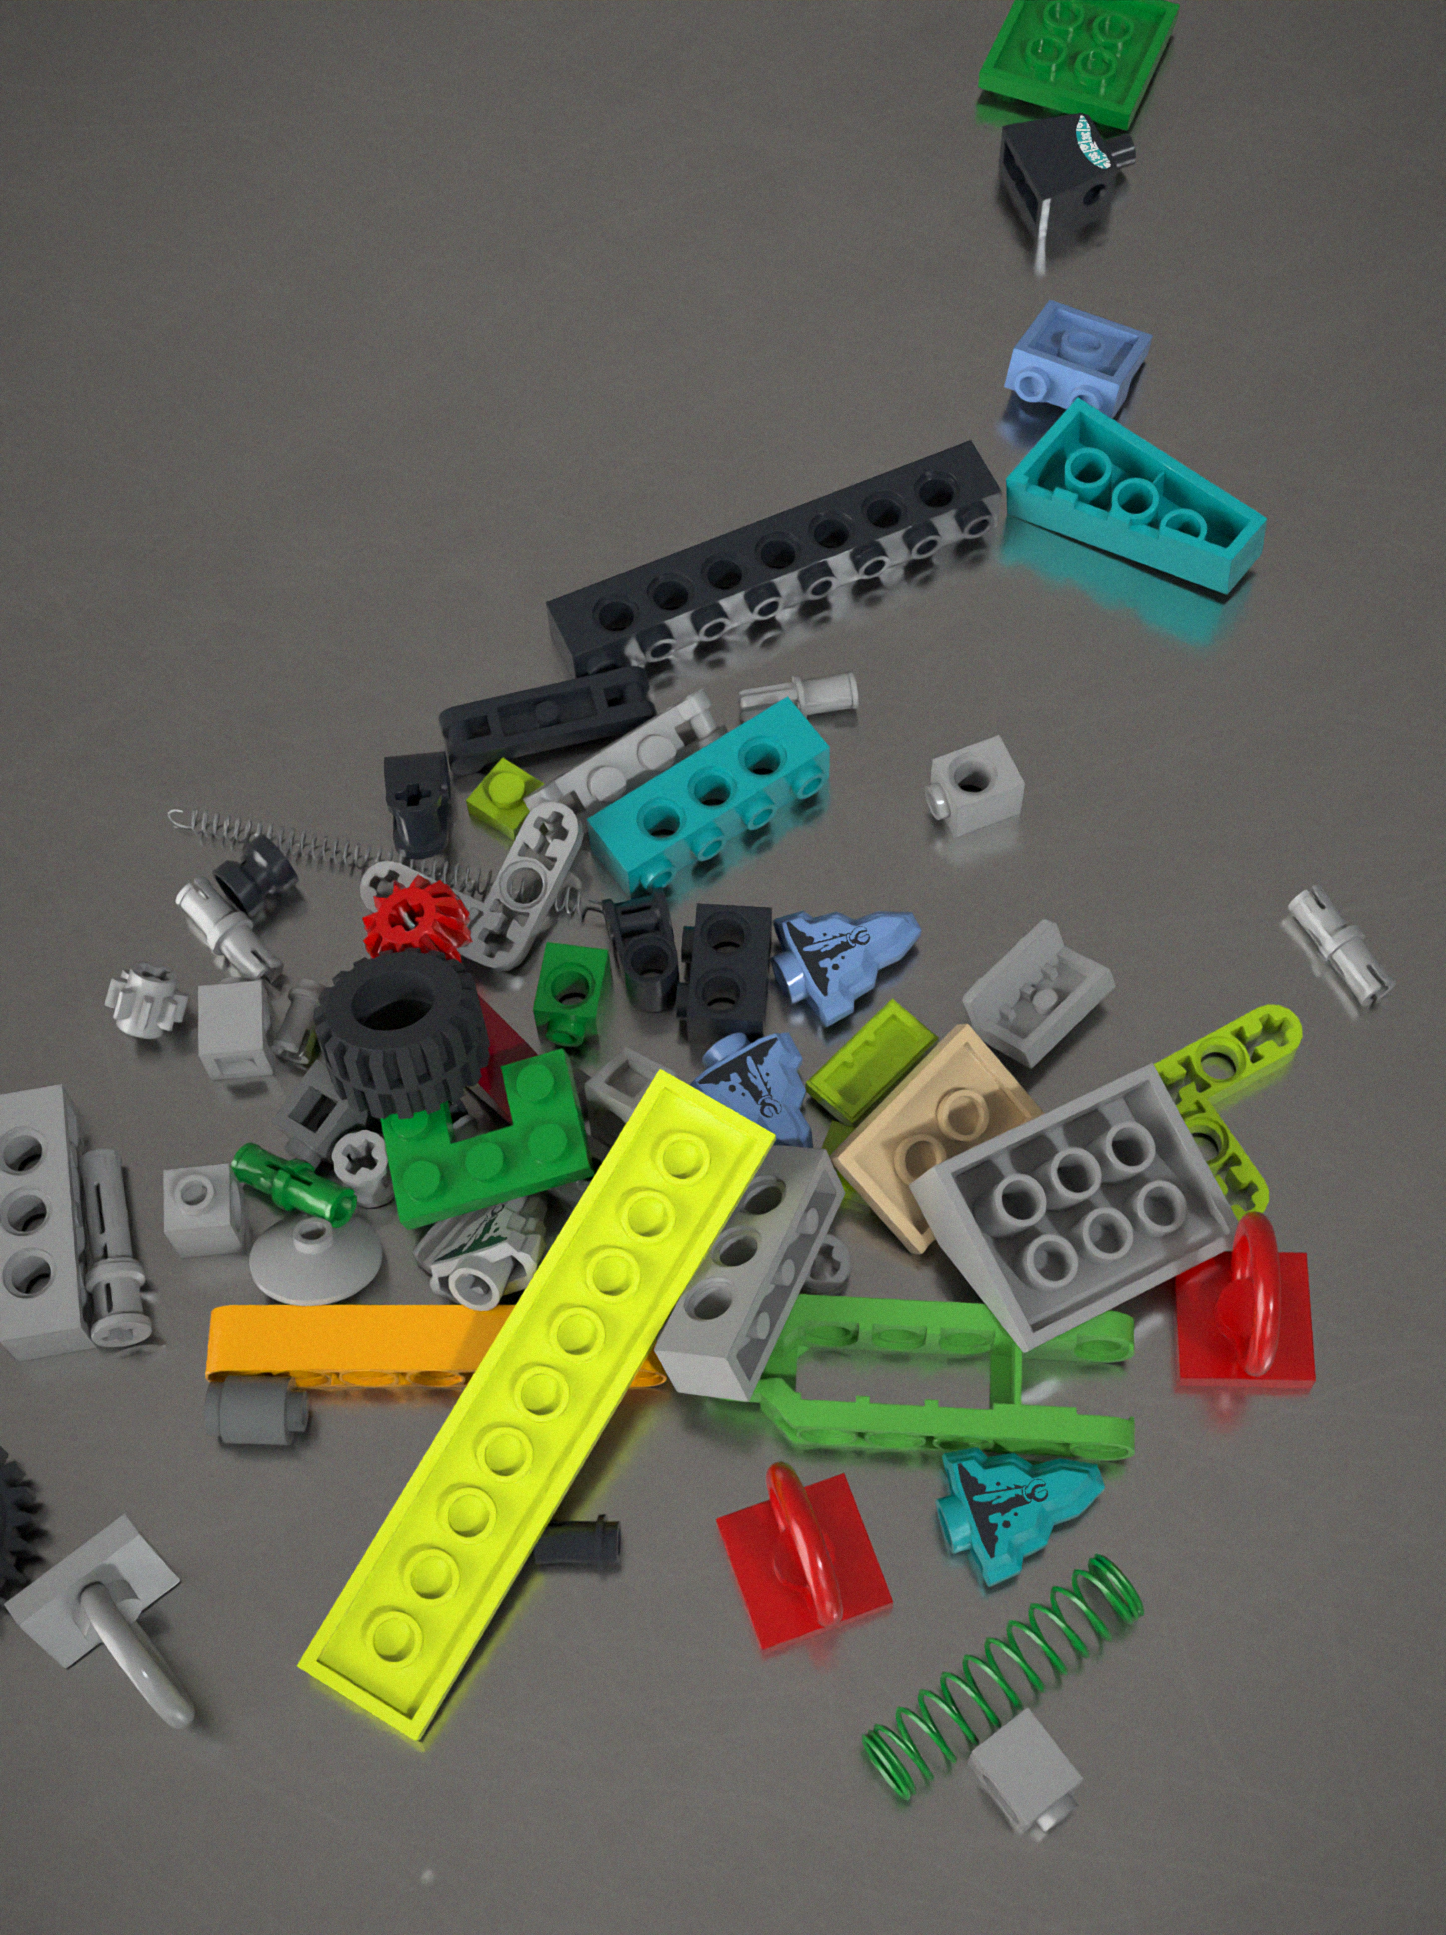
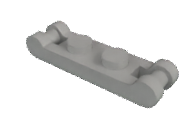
(629, 761)

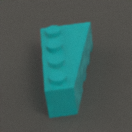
(1134, 501)

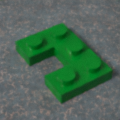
(541, 1151)

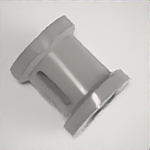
(366, 1152)

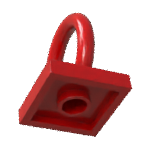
(1245, 1315)
(803, 1560)

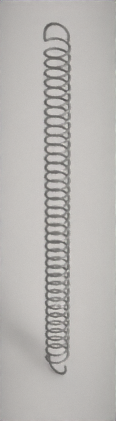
(368, 852)

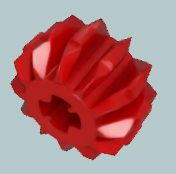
(418, 917)

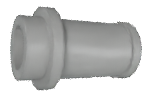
(298, 1028)

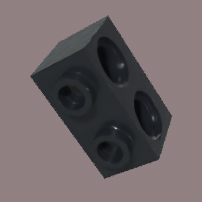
(734, 975)

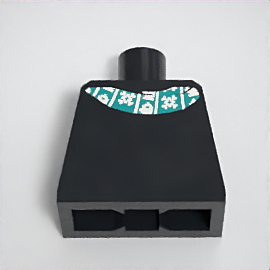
(1062, 168)

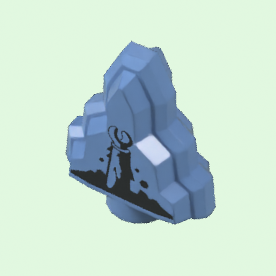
(838, 957)
(759, 1084)

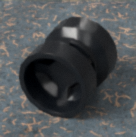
(260, 873)

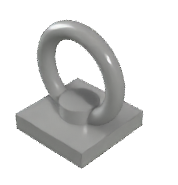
(96, 1600)

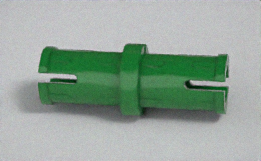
(294, 1184)

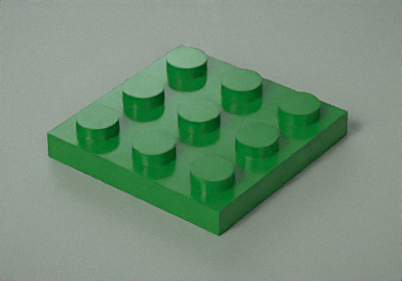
(1080, 55)

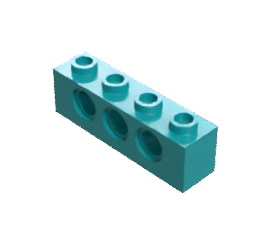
(722, 770)

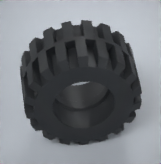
(402, 1033)

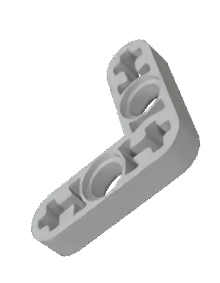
(485, 915)

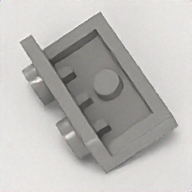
(1035, 995)

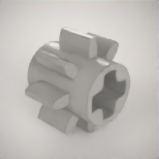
(146, 999)

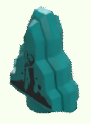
(1009, 1506)

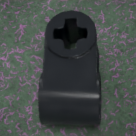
(419, 800)
(644, 940)

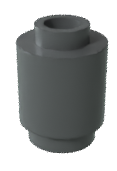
(255, 1409)

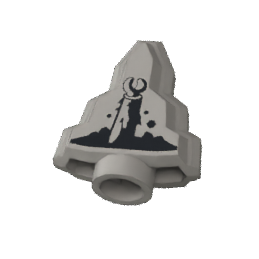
(493, 1254)

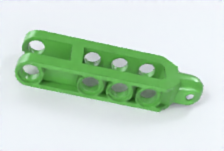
(944, 1330)

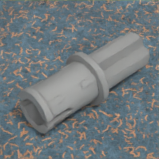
(808, 695)

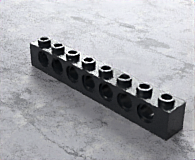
(794, 539)

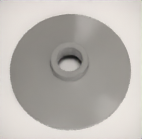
(312, 1262)

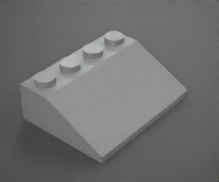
(1078, 1208)

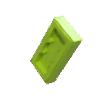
(871, 1064)

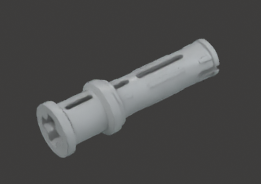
(114, 1275)

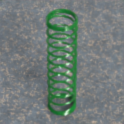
(1128, 1609)

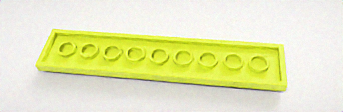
(536, 1406)

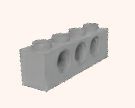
(751, 1277)
(63, 1311)

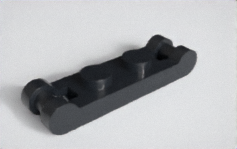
(545, 718)

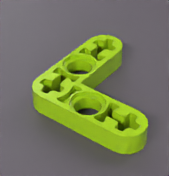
(1198, 1108)

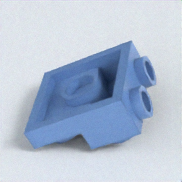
(1076, 356)

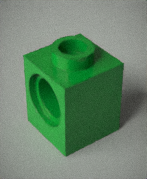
(570, 970)

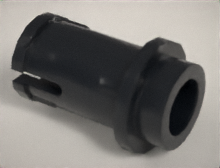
(580, 1542)

